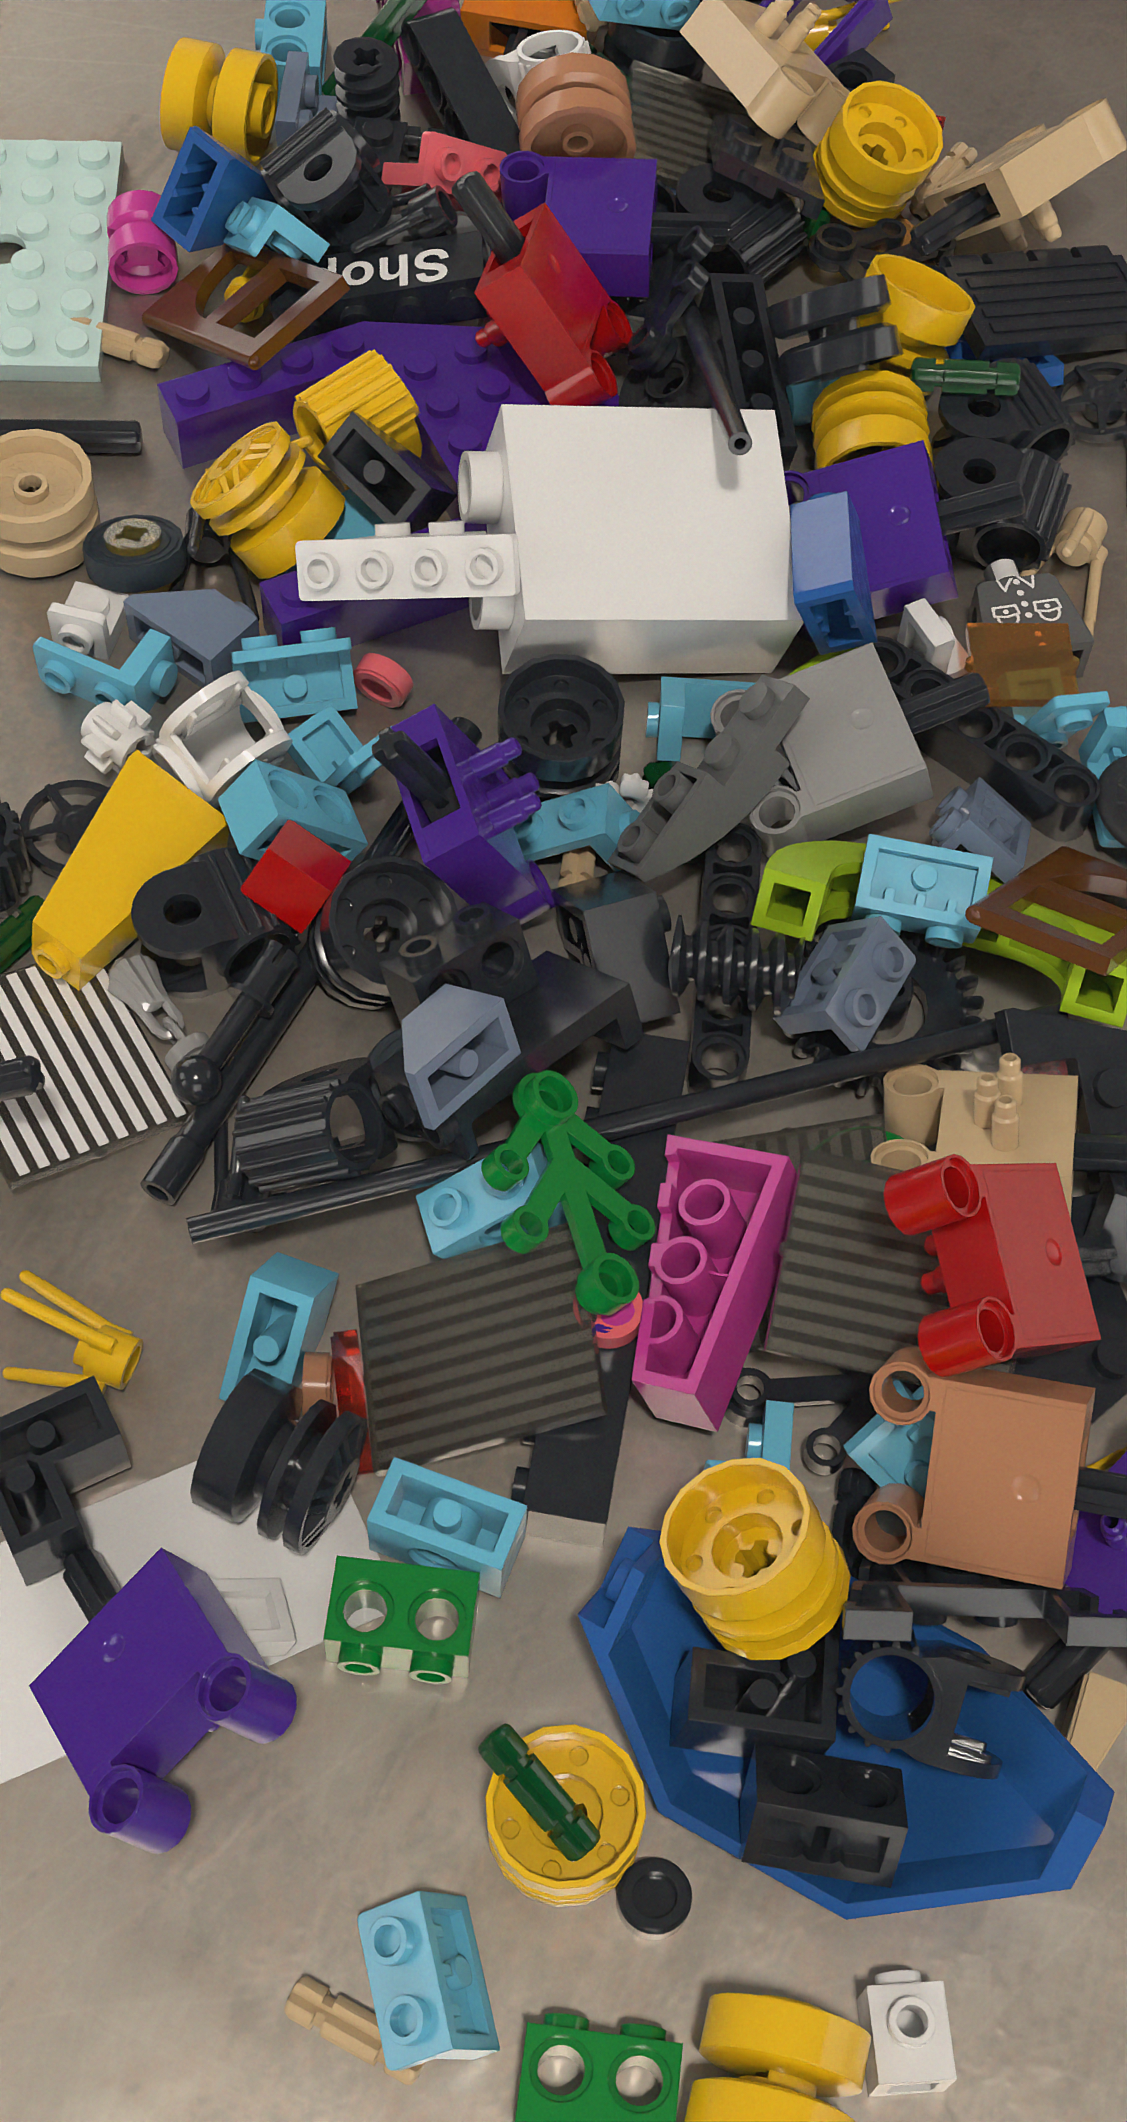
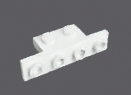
(409, 565)

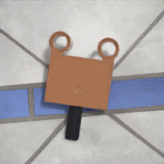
(999, 1474)

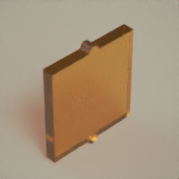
(1022, 662)

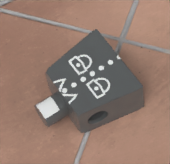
(1028, 599)

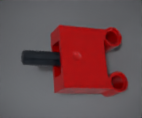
(544, 300)
(1002, 1258)

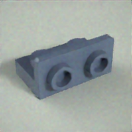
(299, 97)
(984, 826)
(849, 982)

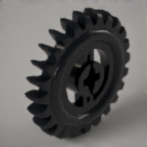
(945, 1003)

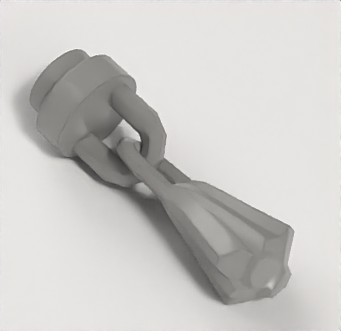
(139, 985)

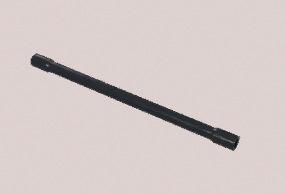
(187, 1148)

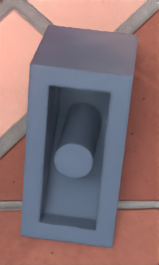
(201, 628)
(455, 1049)

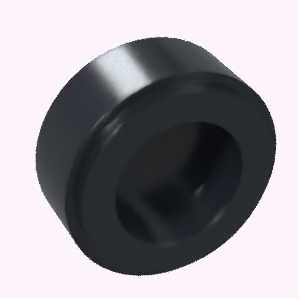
(653, 1898)

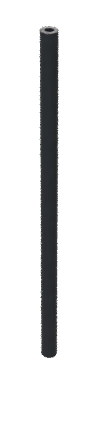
(715, 381)

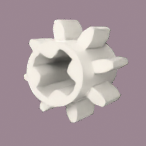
(115, 733)

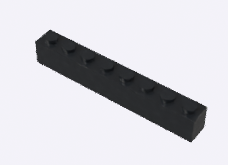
(576, 1464)

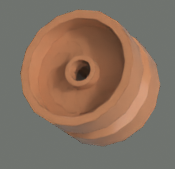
(575, 109)

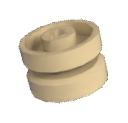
(44, 503)

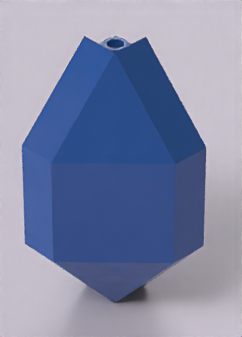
(964, 1832)

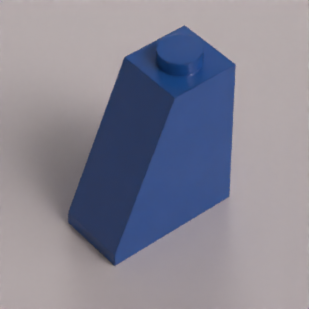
(205, 190)
(831, 573)

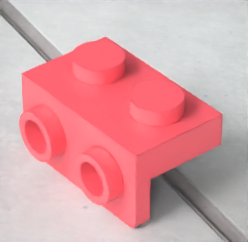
(442, 163)

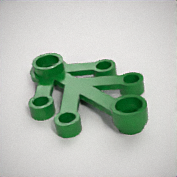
(547, 1111)

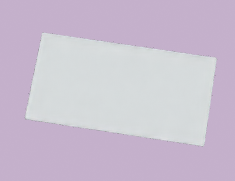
(126, 1533)

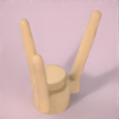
(1080, 542)

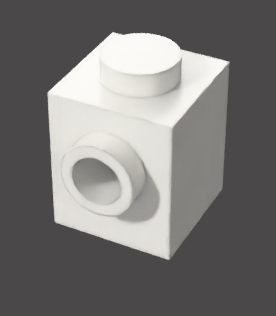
(908, 2035)

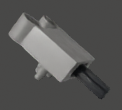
(851, 747)

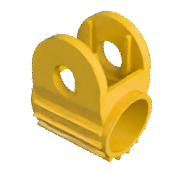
(361, 386)

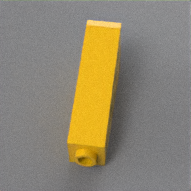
(137, 832)

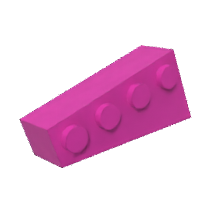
(710, 1275)

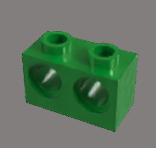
(406, 1598)
(600, 2060)

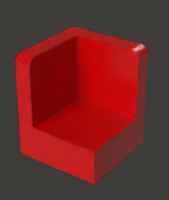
(295, 876)

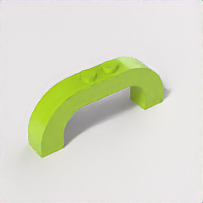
(820, 883)

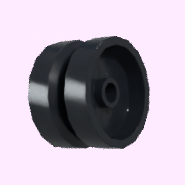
(834, 330)

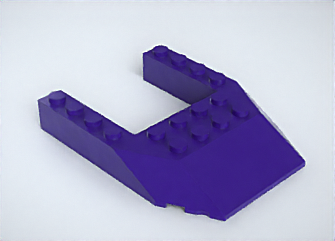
(458, 403)

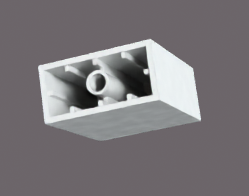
(636, 538)

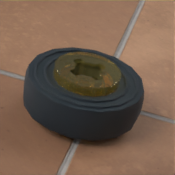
(134, 553)

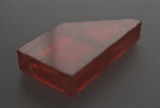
(350, 1384)

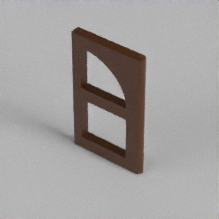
(183, 306)
(1056, 885)

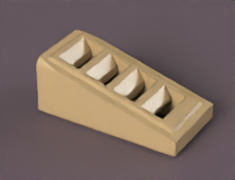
(1095, 1716)

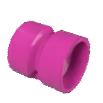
(139, 252)

